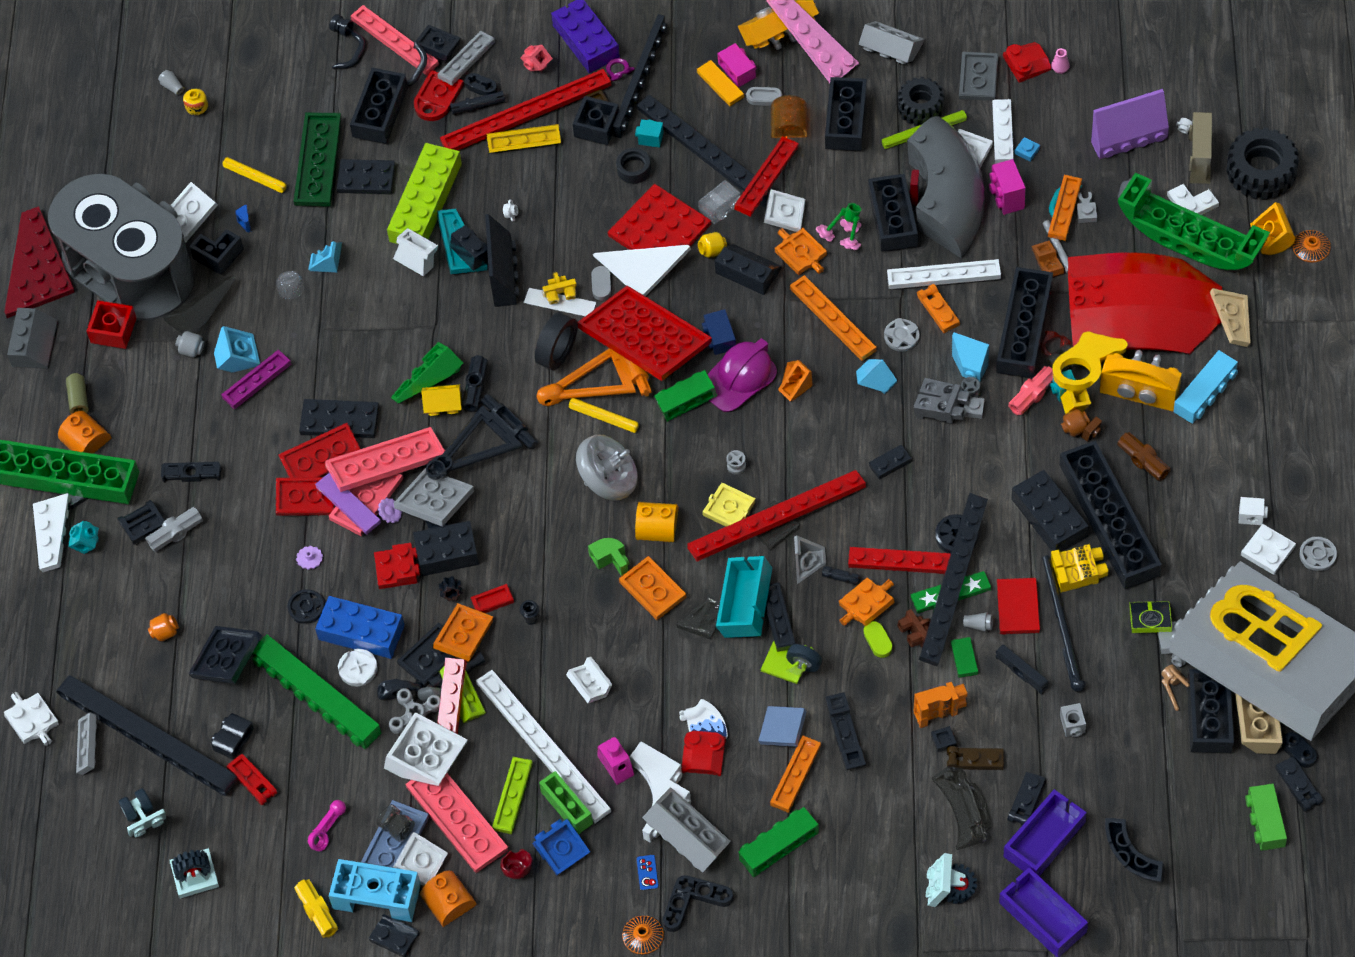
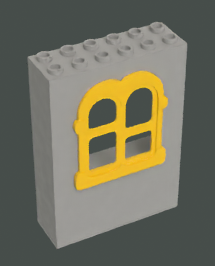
(1296, 687)

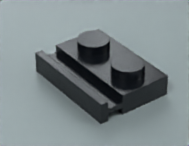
(394, 935)

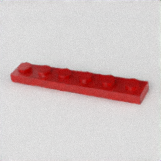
(766, 176)
(898, 560)

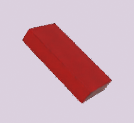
(492, 599)

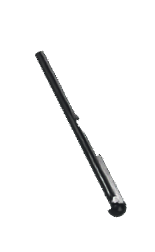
(1076, 683)

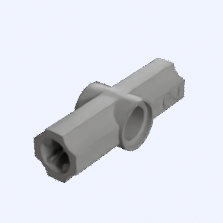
(174, 529)

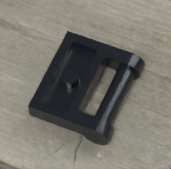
(143, 526)

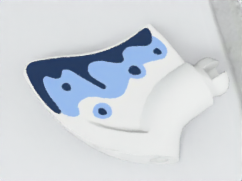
(704, 718)

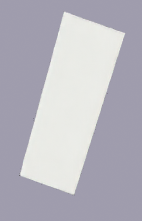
(573, 306)

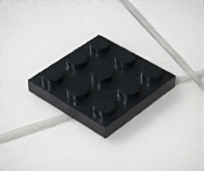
(225, 654)

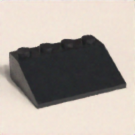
(501, 263)

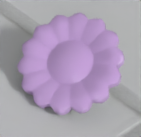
(388, 512)
(309, 557)

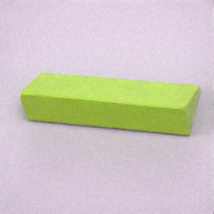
(470, 705)

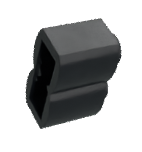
(232, 736)

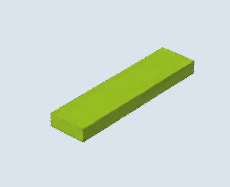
(512, 795)

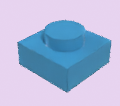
(1027, 149)

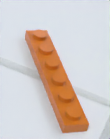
(833, 318)

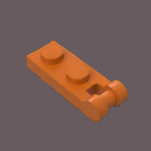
(938, 308)

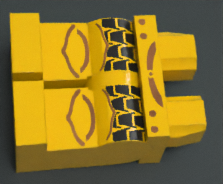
(1078, 567)

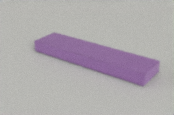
(348, 504)

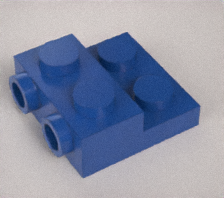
(560, 846)

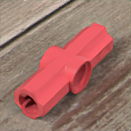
(1031, 391)

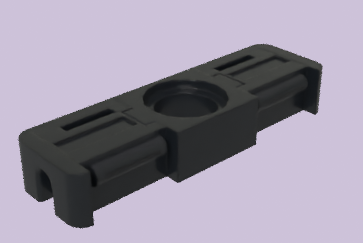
(178, 471)
(1021, 668)

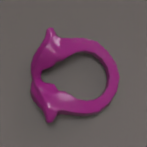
(616, 76)

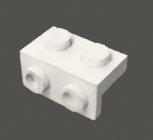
(590, 681)

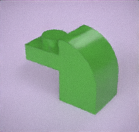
(609, 551)

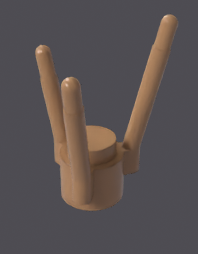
(1174, 677)

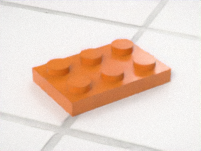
(652, 588)
(463, 632)

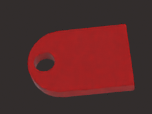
(436, 95)

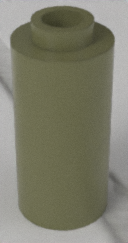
(76, 393)

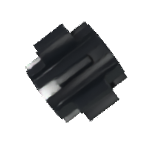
(450, 588)

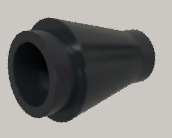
(529, 611)

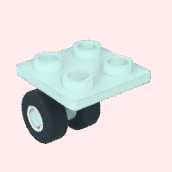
(141, 802)

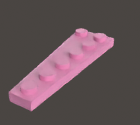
(816, 42)

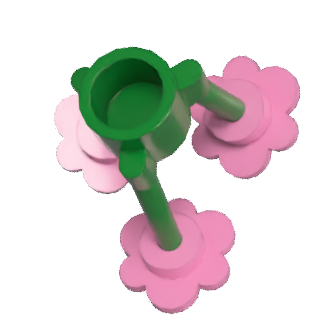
(850, 223)

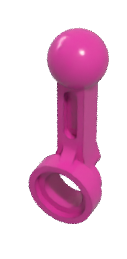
(337, 809)

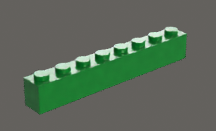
(316, 692)

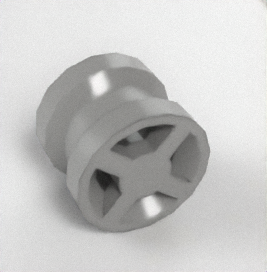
(736, 457)

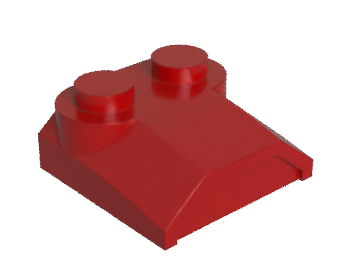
(1026, 60)
(703, 753)

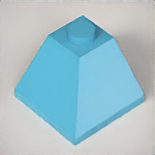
(235, 350)
(970, 356)

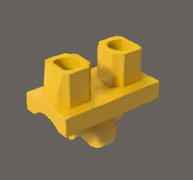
(559, 285)

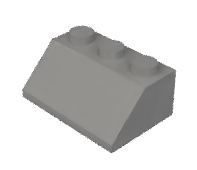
(890, 42)

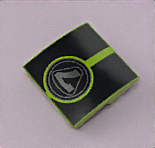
(1150, 617)

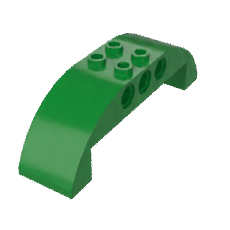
(1188, 231)

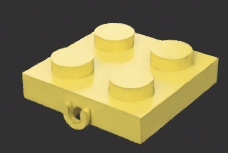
(728, 505)

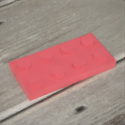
(370, 495)

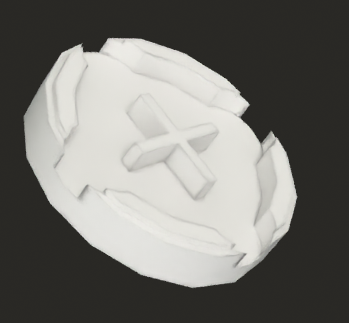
(357, 667)

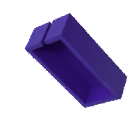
(585, 35)
(1045, 833)
(1043, 912)

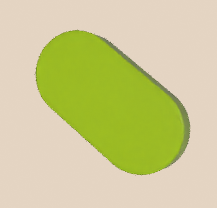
(878, 639)

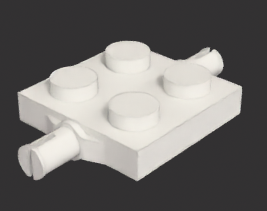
(31, 718)

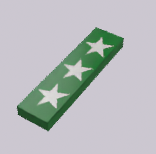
(971, 586)

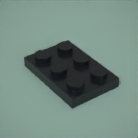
(366, 176)

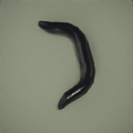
(362, 44)
(421, 66)

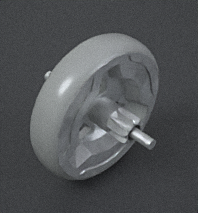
(614, 456)

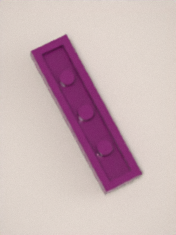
(256, 379)

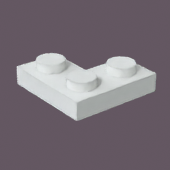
(1199, 204)

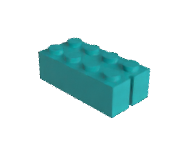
(744, 597)

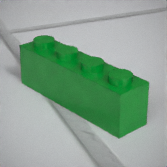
(778, 841)

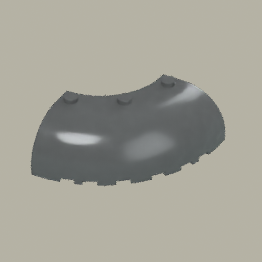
(955, 185)

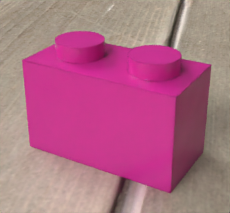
(737, 65)

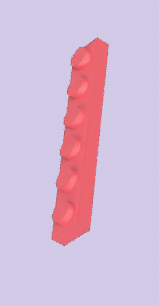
(391, 38)

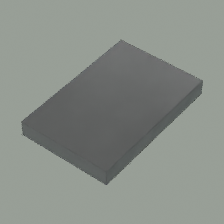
(978, 76)

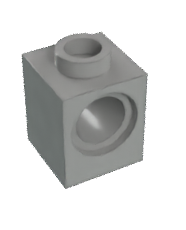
(1073, 712)

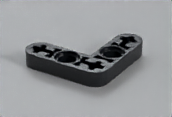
(686, 895)

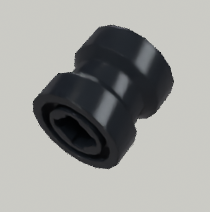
(341, 25)

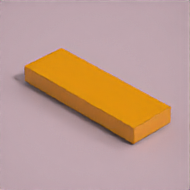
(720, 83)

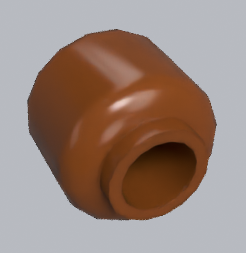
(1075, 422)

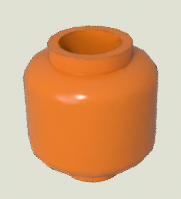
(163, 627)

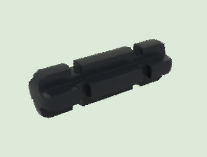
(840, 575)

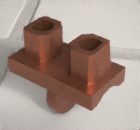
(917, 626)

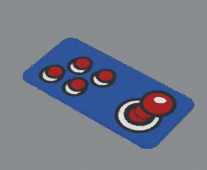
(647, 872)

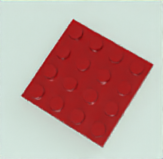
(659, 222)

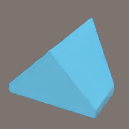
(327, 259)
(876, 375)

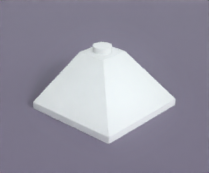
(424, 751)

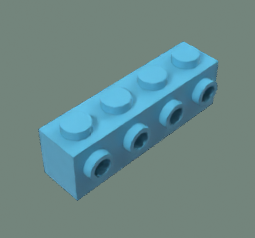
(1205, 387)

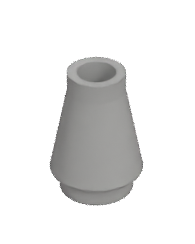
(170, 81)
(979, 621)

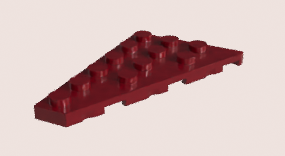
(36, 268)

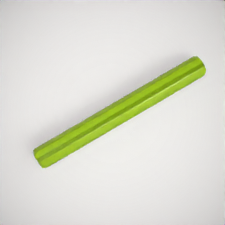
(905, 135)

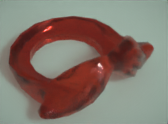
(1049, 335)

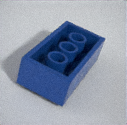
(360, 627)

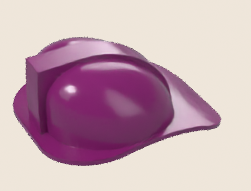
(741, 374)

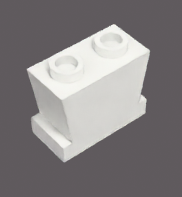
(415, 252)

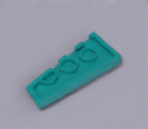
(450, 222)

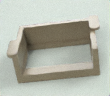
(1201, 134)

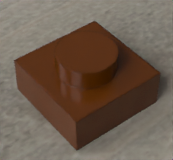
(1092, 429)

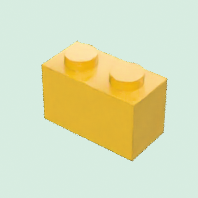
(441, 399)

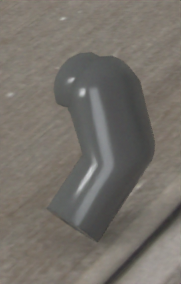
(424, 693)

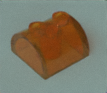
(788, 117)

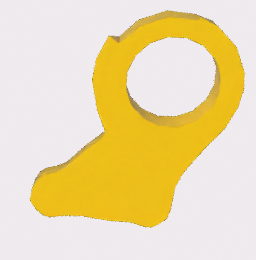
(1087, 352)

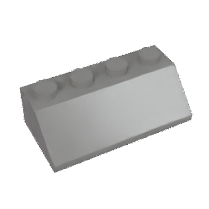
(686, 829)

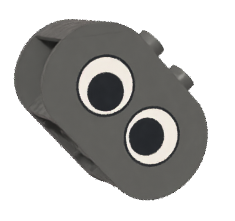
(122, 244)

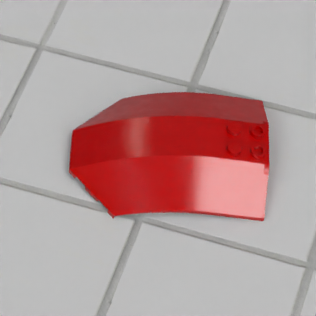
(1141, 299)

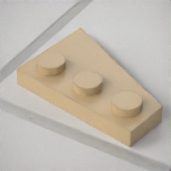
(1233, 315)

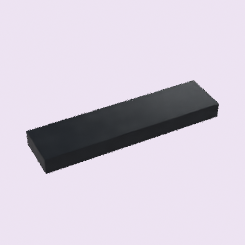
(779, 618)

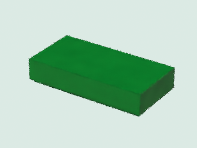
(964, 657)

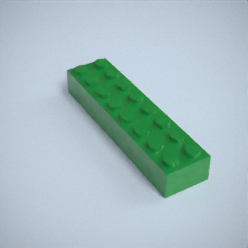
(67, 472)

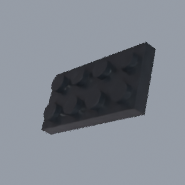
(324, 415)

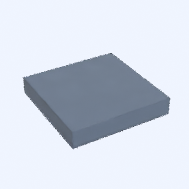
(782, 726)

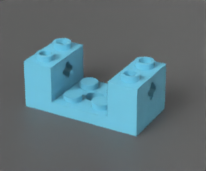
(396, 889)

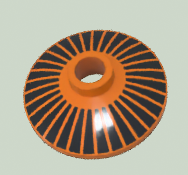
(1311, 252)
(646, 942)

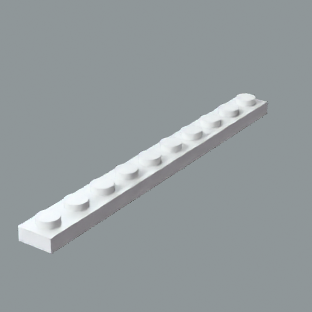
(542, 743)

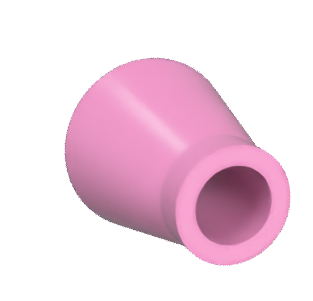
(1060, 62)

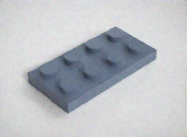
(385, 849)

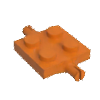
(800, 251)
(866, 602)

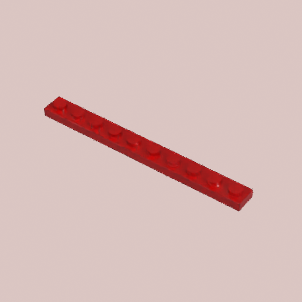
(526, 111)
(776, 515)

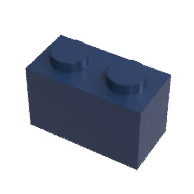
(719, 328)

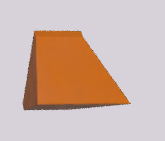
(795, 380)

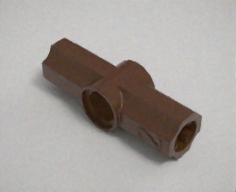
(1143, 456)

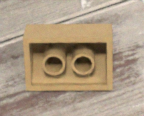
(1257, 728)

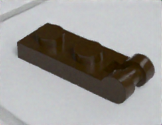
(975, 758)

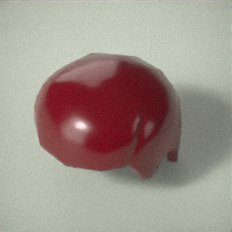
(516, 864)

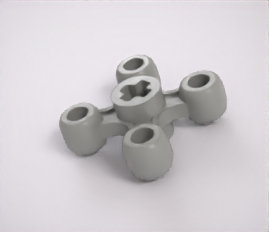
(411, 708)

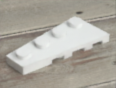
(50, 528)

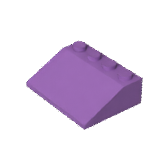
(1130, 124)

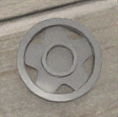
(901, 334)
(1318, 554)

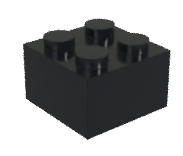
(595, 120)

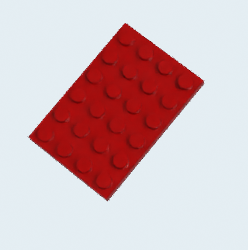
(644, 333)

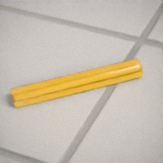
(255, 175)
(603, 415)

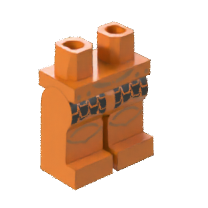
(939, 702)

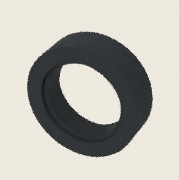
(556, 341)

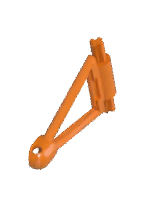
(627, 371)

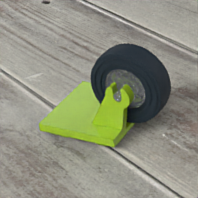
(791, 662)

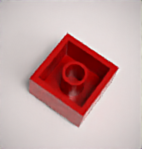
(111, 324)

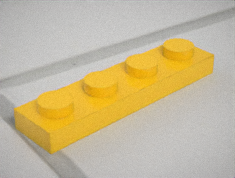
(523, 138)

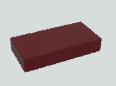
(914, 187)

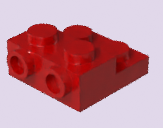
(396, 566)

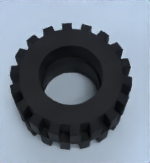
(917, 90)

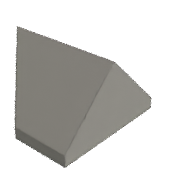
(808, 557)

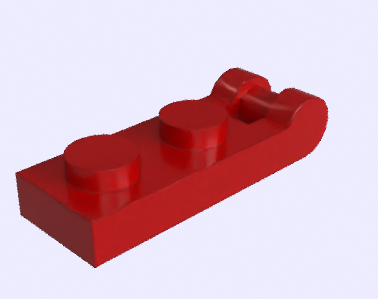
(251, 779)

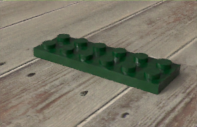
(317, 159)

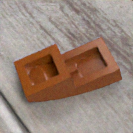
(1047, 258)

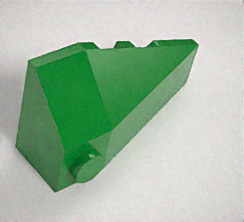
(437, 366)

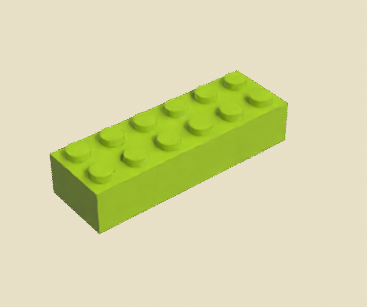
(425, 192)

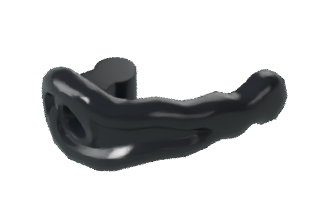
(388, 688)

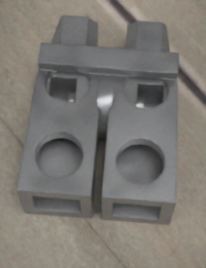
(941, 401)

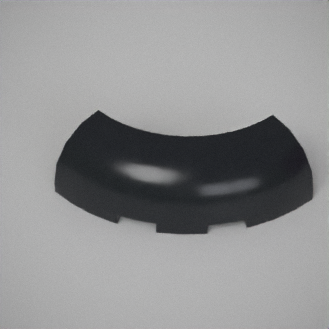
(1128, 856)

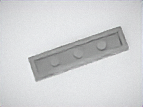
(466, 58)

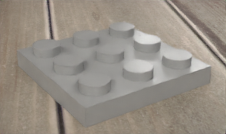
(433, 499)

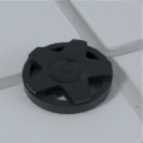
(305, 606)

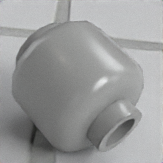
(189, 344)

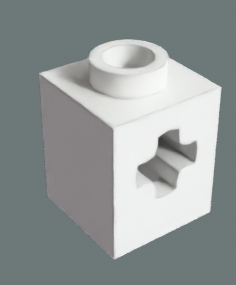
(1252, 511)

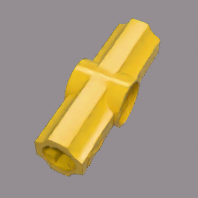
(316, 908)

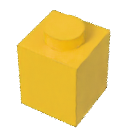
(1075, 400)

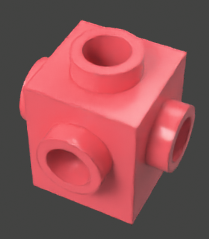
(536, 58)

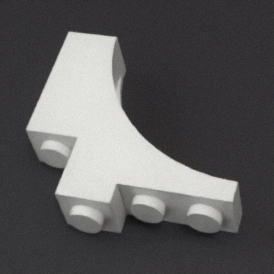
(660, 775)

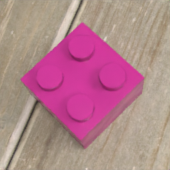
(1007, 187)

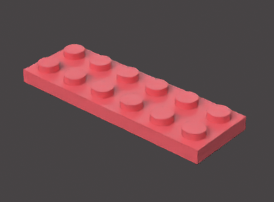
(384, 459)
(459, 821)

